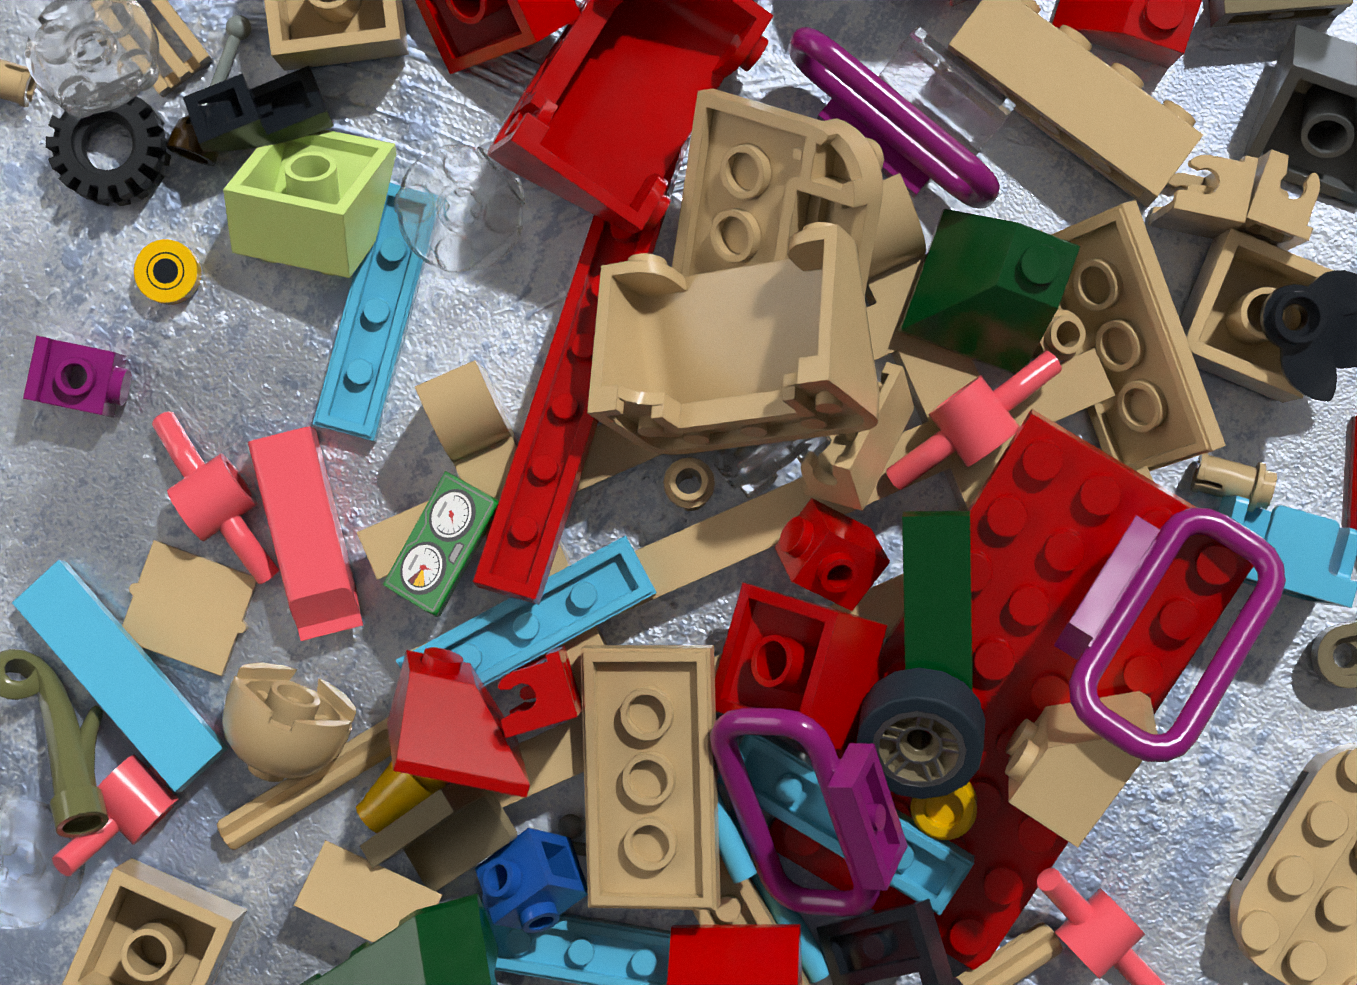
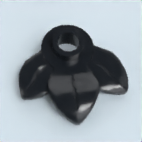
(1324, 336)

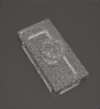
(947, 90)

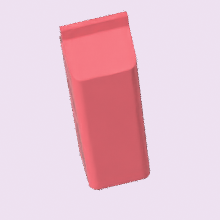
(306, 532)

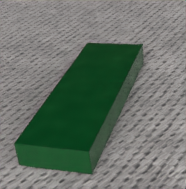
(938, 592)

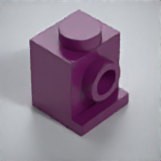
(51, 374)

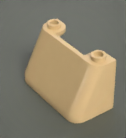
(736, 349)

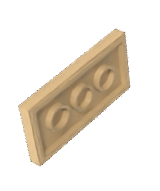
(1133, 325)
(650, 777)

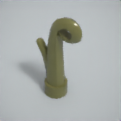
(77, 801)

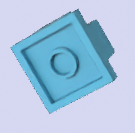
(1312, 548)

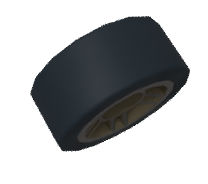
(895, 722)

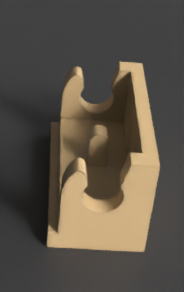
(1209, 202)
(1271, 212)
(855, 461)
(360, 897)

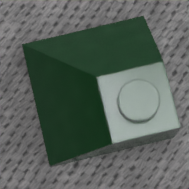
(988, 288)

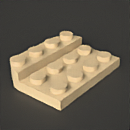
(765, 176)
(1300, 894)

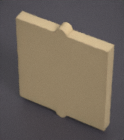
(189, 607)

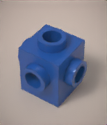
(531, 881)

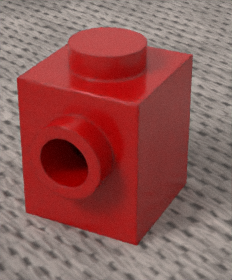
(831, 554)

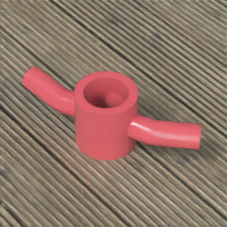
(974, 420)
(213, 497)
(134, 803)
(1097, 930)

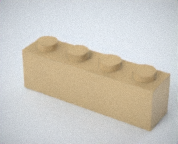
(1077, 96)

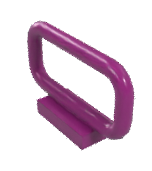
(907, 137)
(1119, 598)
(854, 797)

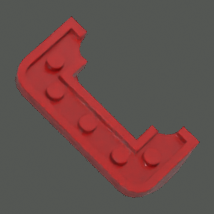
(623, 100)

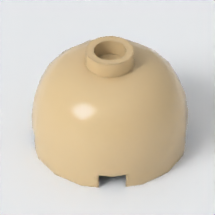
(283, 725)

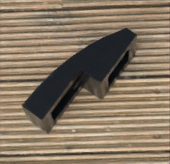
(242, 118)

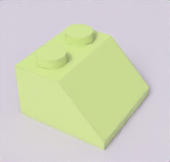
(311, 201)

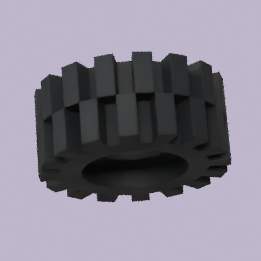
(117, 184)

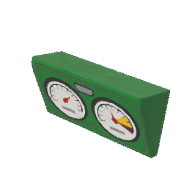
(442, 544)

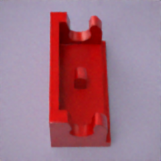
(551, 684)

